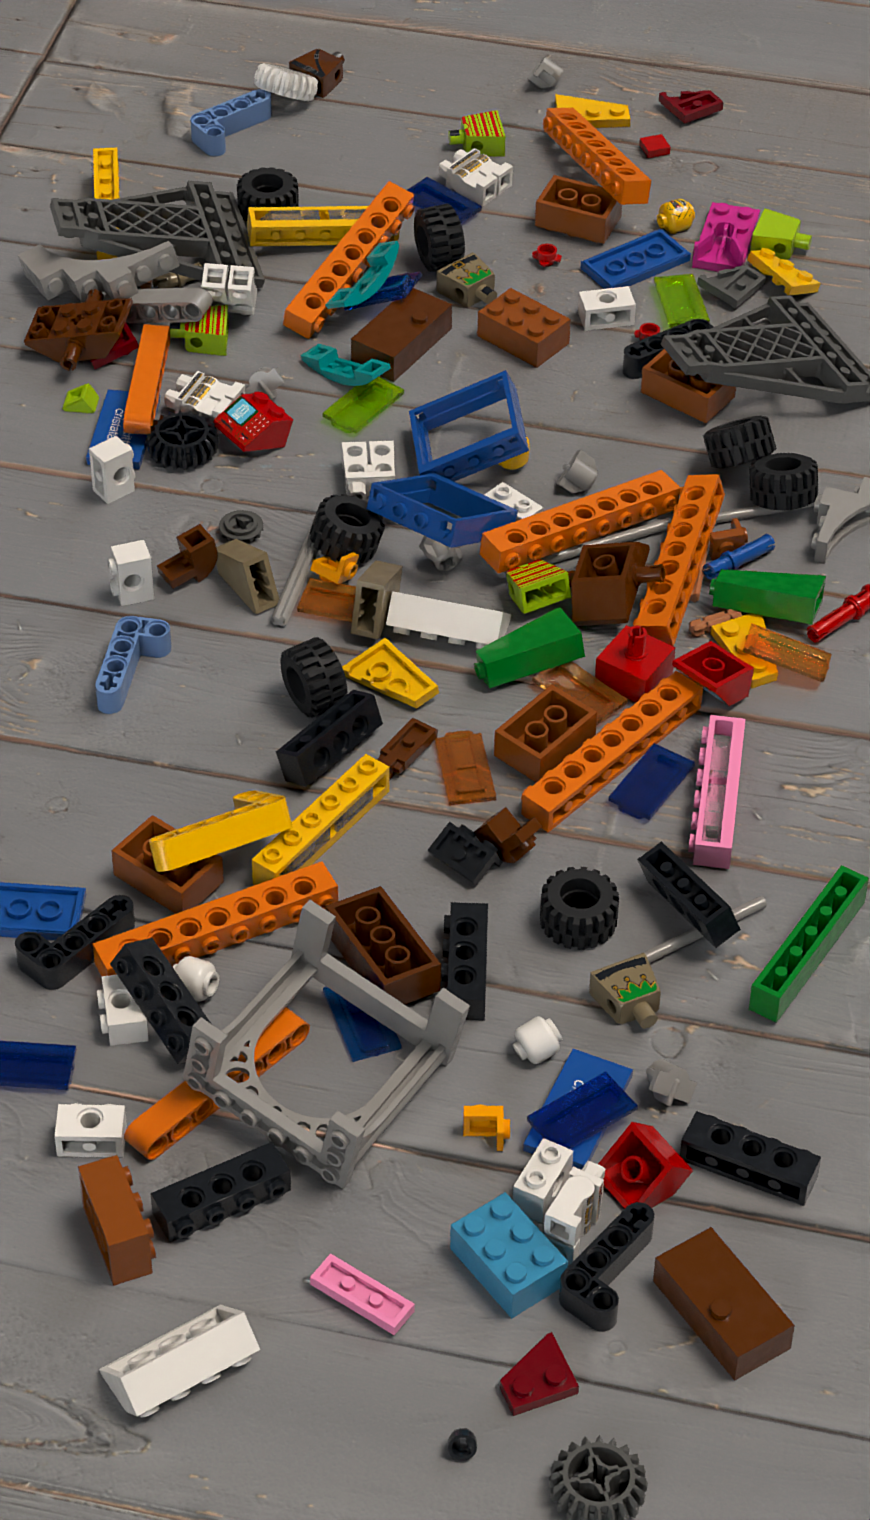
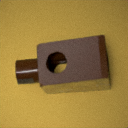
(323, 66)

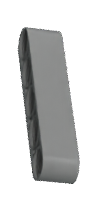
(168, 305)

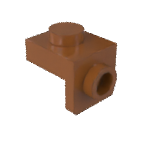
(727, 539)

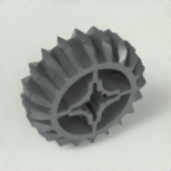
(610, 1468)

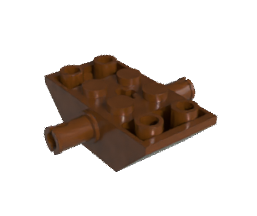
(78, 329)
(608, 581)

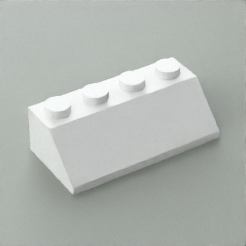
(446, 619)
(181, 1360)

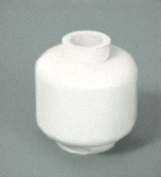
(198, 976)
(537, 1040)

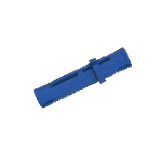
(738, 557)

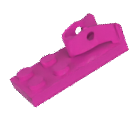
(725, 237)

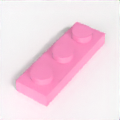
(362, 1294)

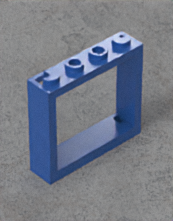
(456, 405)
(403, 502)

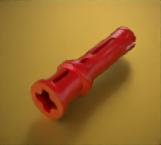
(852, 608)

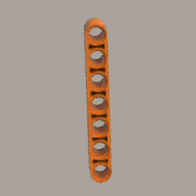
(147, 379)
(186, 1108)

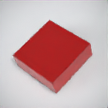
(654, 146)

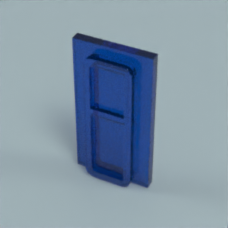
(431, 193)
(393, 289)
(651, 782)
(361, 1032)
(36, 1065)
(583, 1112)

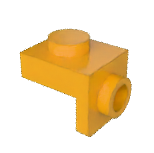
(336, 571)
(486, 1121)

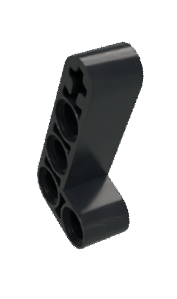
(643, 351)
(59, 962)
(611, 1261)

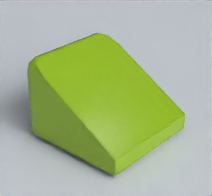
(81, 399)

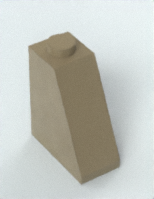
(248, 574)
(374, 597)

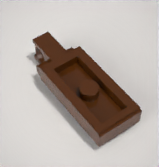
(407, 746)

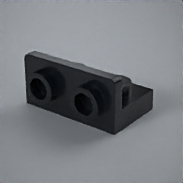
(464, 853)

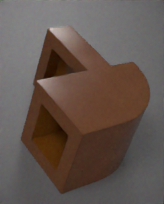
(196, 558)
(508, 835)

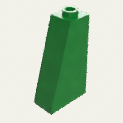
(769, 594)
(530, 649)

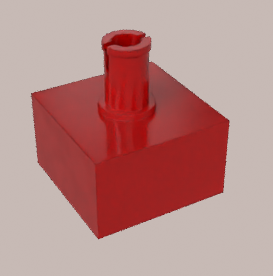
(634, 662)

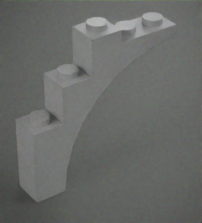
(115, 276)
(838, 516)

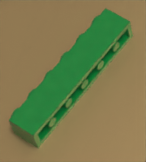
(808, 944)

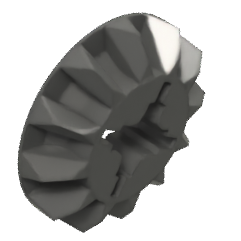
(244, 519)

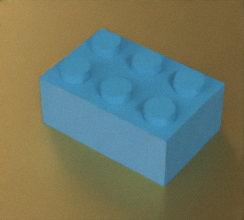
(508, 1254)

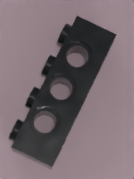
(329, 738)
(689, 894)
(467, 955)
(159, 994)
(750, 1158)
(221, 1192)

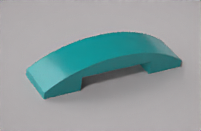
(381, 263)
(326, 362)

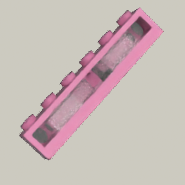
(719, 792)

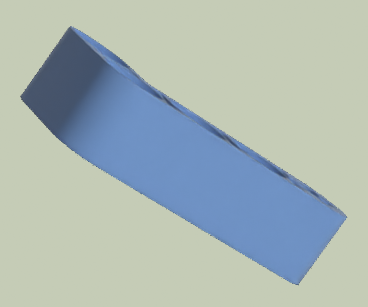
(227, 118)
(130, 640)

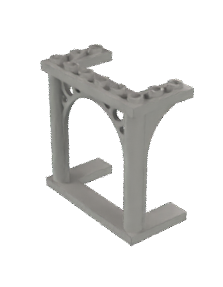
(345, 1141)

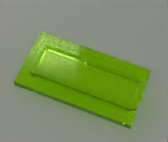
(680, 299)
(362, 405)

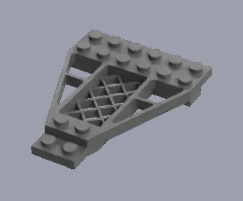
(207, 214)
(760, 355)

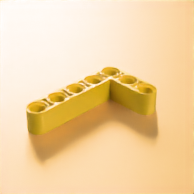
(254, 818)

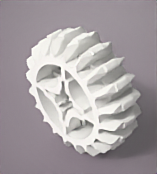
(286, 82)

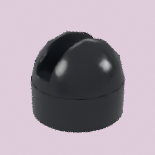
(454, 1444)

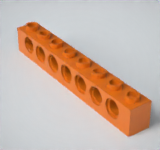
(597, 156)
(348, 259)
(579, 521)
(682, 557)
(611, 751)
(228, 918)

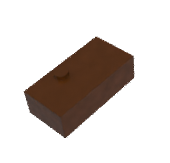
(403, 332)
(384, 946)
(723, 1303)

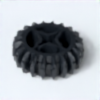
(182, 440)

